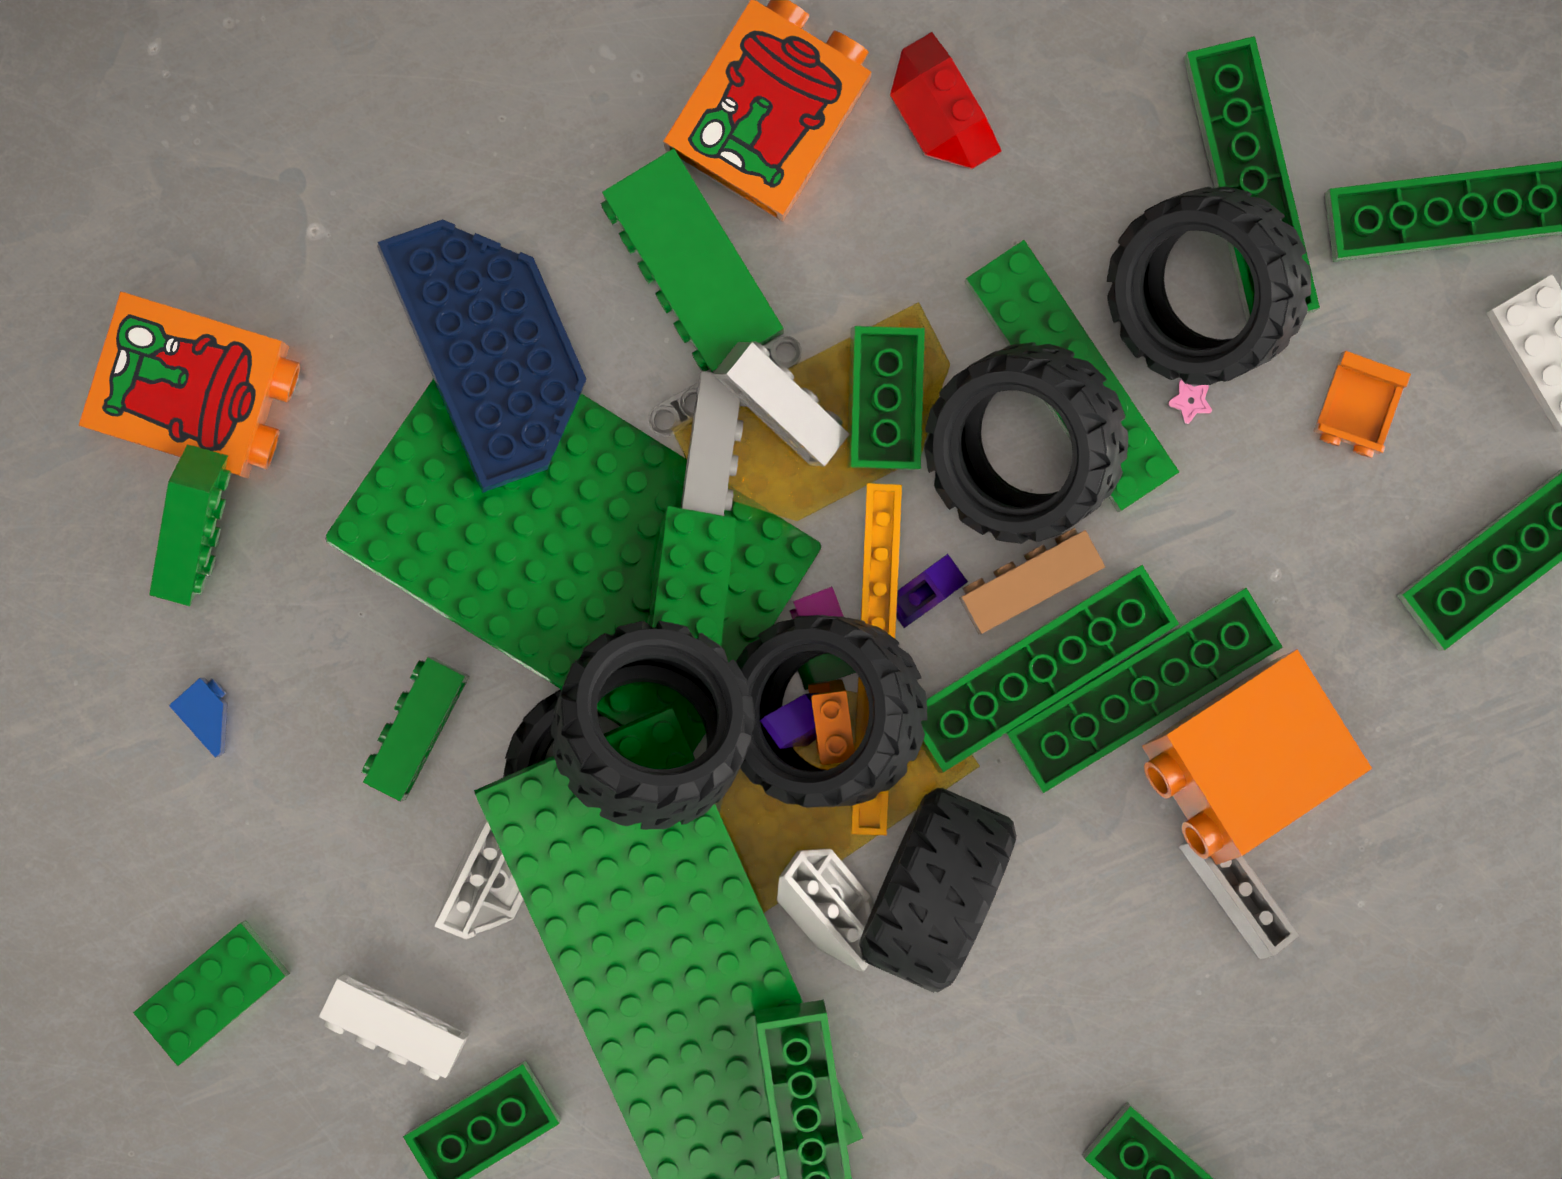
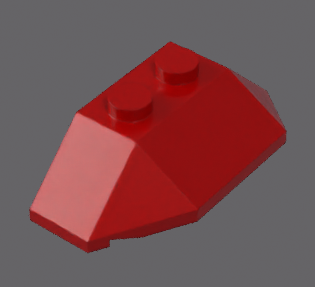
(941, 106)

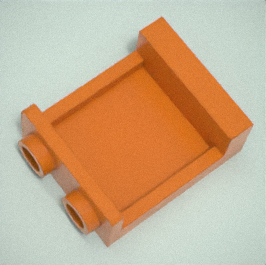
(1360, 404)
(831, 721)

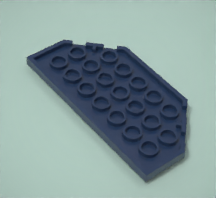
(488, 346)

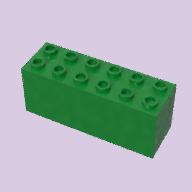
(689, 260)

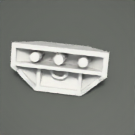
(480, 890)
(826, 903)

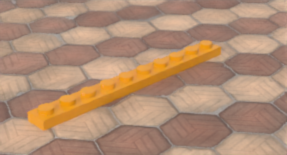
(879, 610)

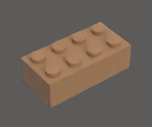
(1031, 582)

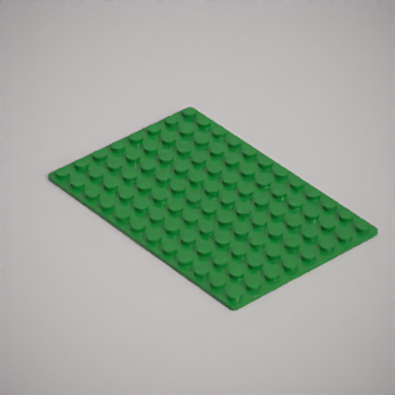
(556, 552)

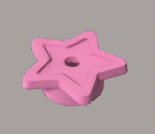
(1188, 410)

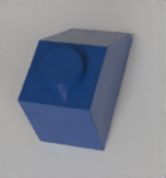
(204, 713)

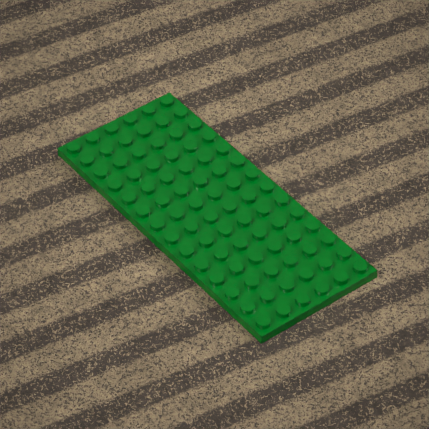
(656, 958)

